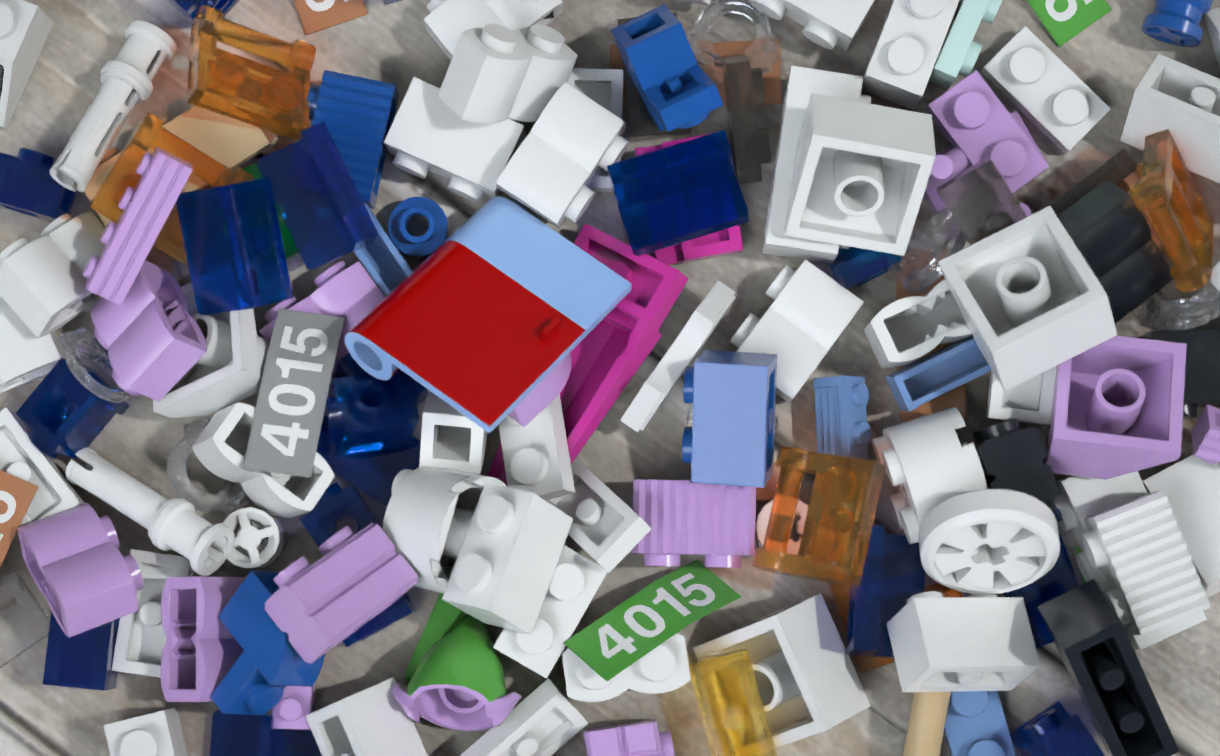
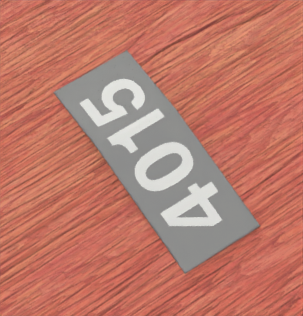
(293, 393)

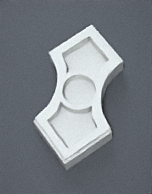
(678, 356)

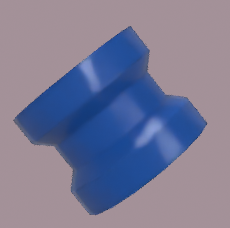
(1177, 21)

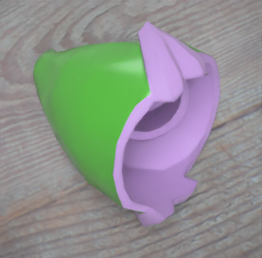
(459, 682)

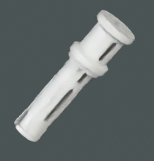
(124, 84)
(169, 522)

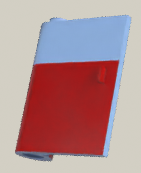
(488, 312)

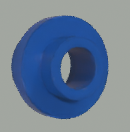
(424, 244)

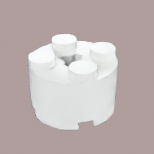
(927, 466)
(431, 518)

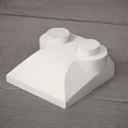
(228, 369)

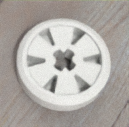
(988, 541)

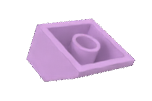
(1117, 408)

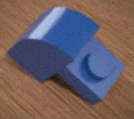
(666, 70)
(268, 657)

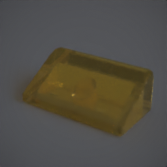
(731, 705)

